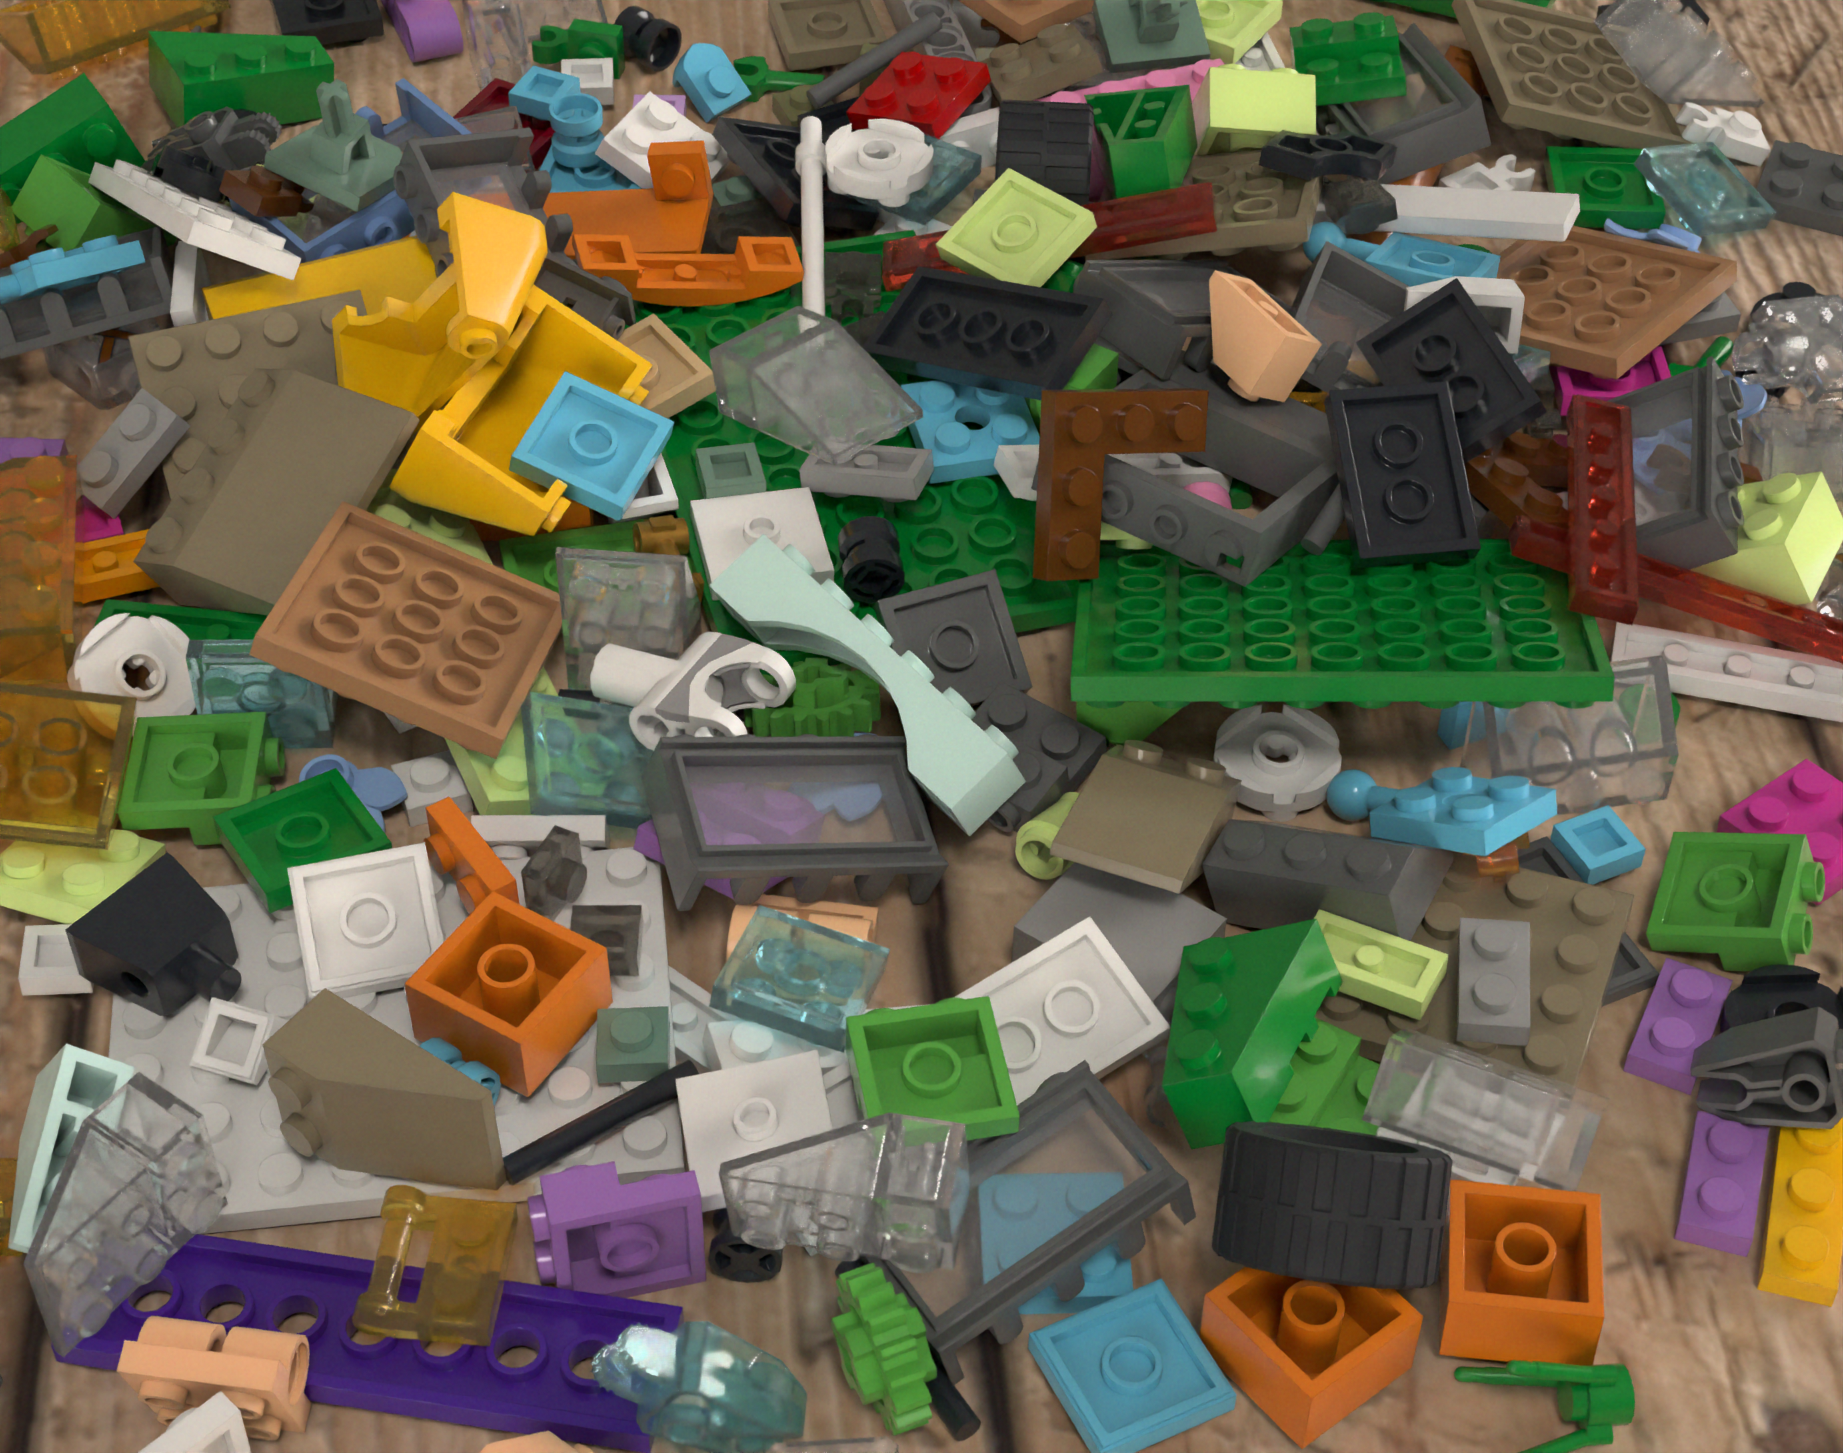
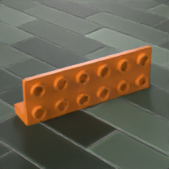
(657, 219)

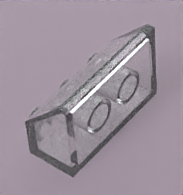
(1590, 755)
(1484, 1111)

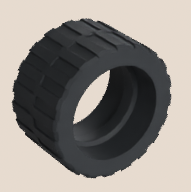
(1048, 146)
(1331, 1205)

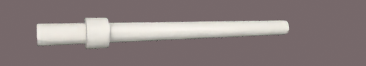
(811, 168)

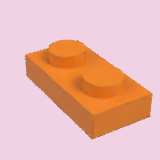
(464, 854)

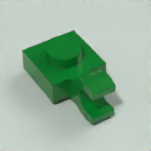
(581, 41)

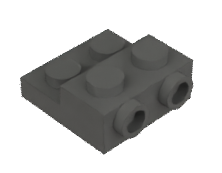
(1052, 754)

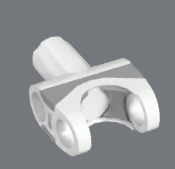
(696, 690)

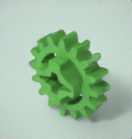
(825, 703)
(883, 1348)

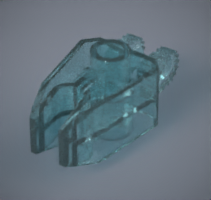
(703, 1387)

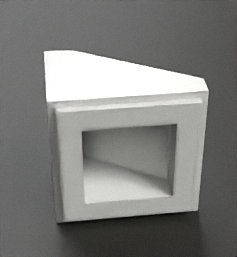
(233, 1041)

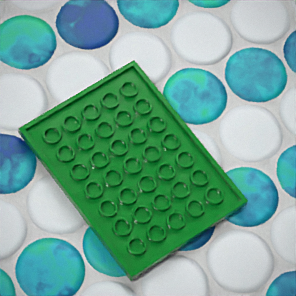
(1334, 633)

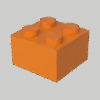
(510, 991)
(1521, 1274)
(1308, 1345)

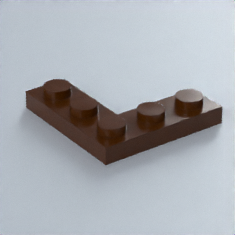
(1073, 442)
(1511, 475)

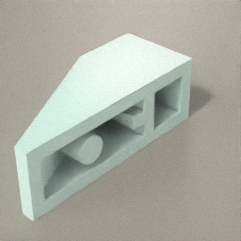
(60, 1101)

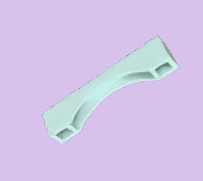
(948, 755)

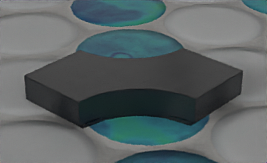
(1327, 154)

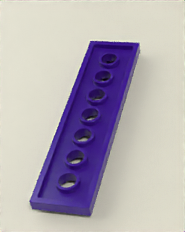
(398, 1372)

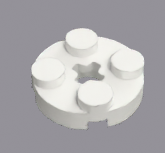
(856, 166)
(136, 642)
(1271, 786)

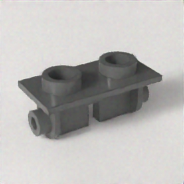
(596, 299)

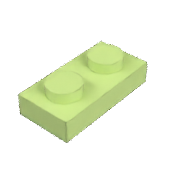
(1383, 966)

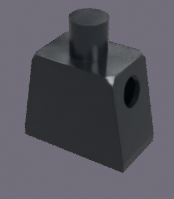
(158, 941)

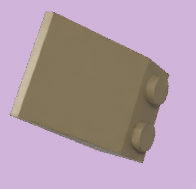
(1148, 816)
(379, 1100)

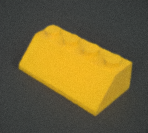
(390, 269)

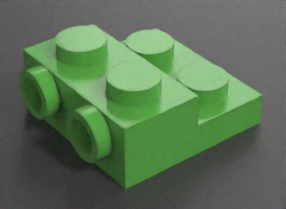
(197, 768)
(1737, 898)
(933, 1065)
(1328, 1083)

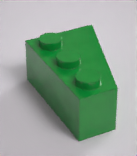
(238, 71)
(65, 126)
(1143, 138)
(1239, 1023)

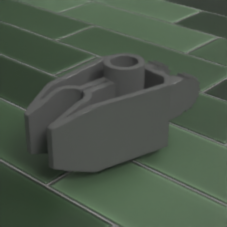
(223, 139)
(1775, 1071)

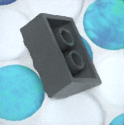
(1285, 873)

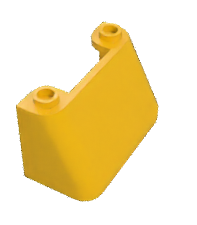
(433, 347)
(466, 448)

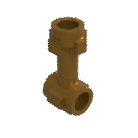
(666, 537)

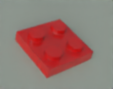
(921, 92)

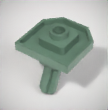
(1150, 33)
(338, 154)

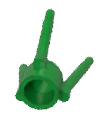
(1586, 1394)

